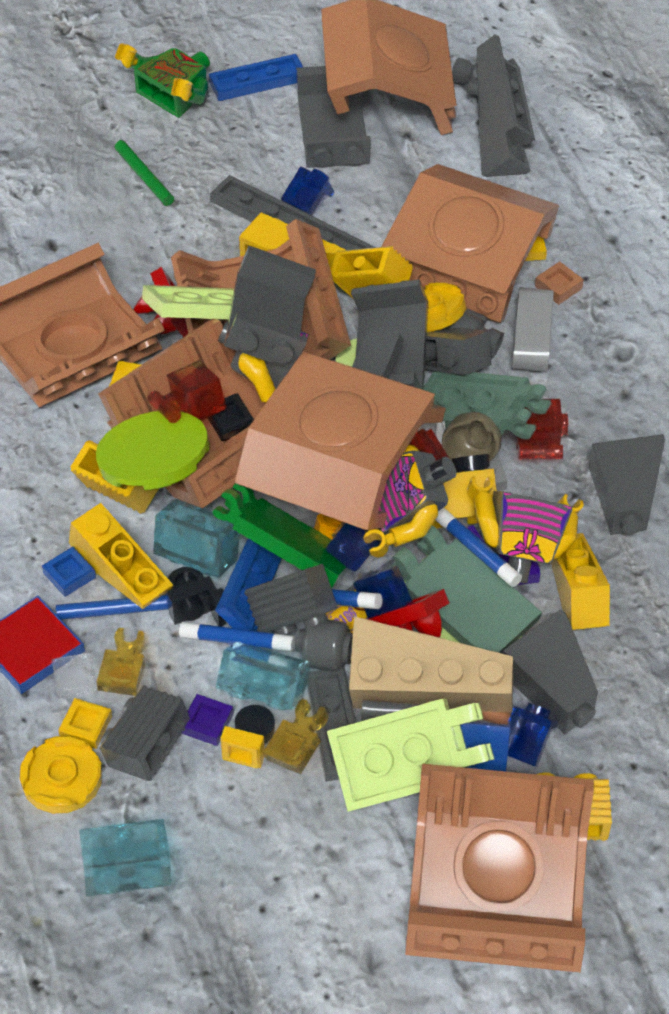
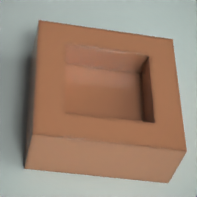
(561, 280)

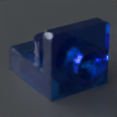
(307, 189)
(349, 546)
(390, 586)
(529, 733)

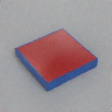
(31, 640)

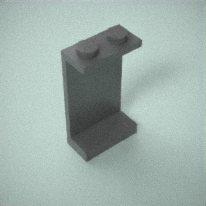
(329, 136)
(269, 307)
(400, 309)

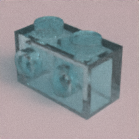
(195, 538)
(263, 676)
(125, 857)

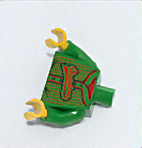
(168, 79)

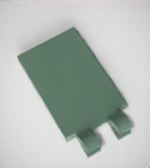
(491, 394)
(481, 605)

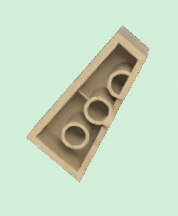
(422, 668)

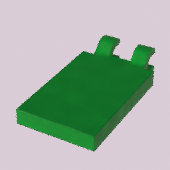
(278, 532)

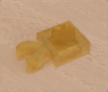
(122, 668)
(296, 741)

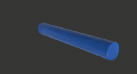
(107, 607)

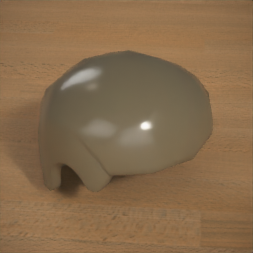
(471, 435)

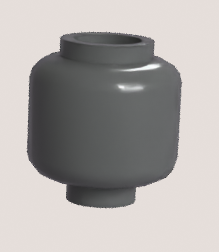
(325, 645)

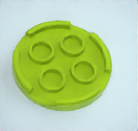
(152, 450)

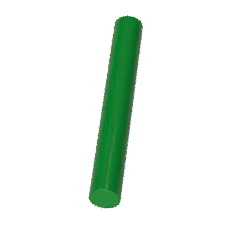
(144, 173)

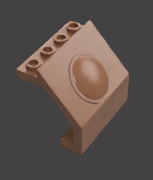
(390, 51)
(469, 235)
(322, 309)
(69, 327)
(130, 398)
(333, 439)
(499, 868)

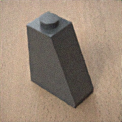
(626, 480)
(554, 672)

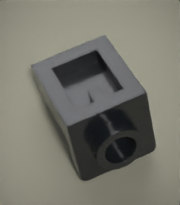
(194, 600)

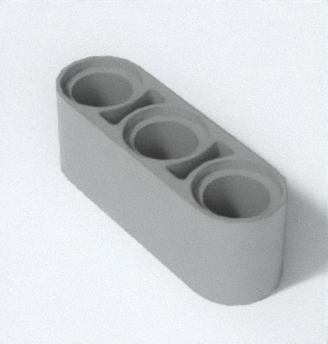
(533, 329)

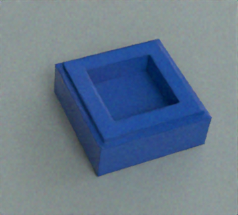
(68, 571)

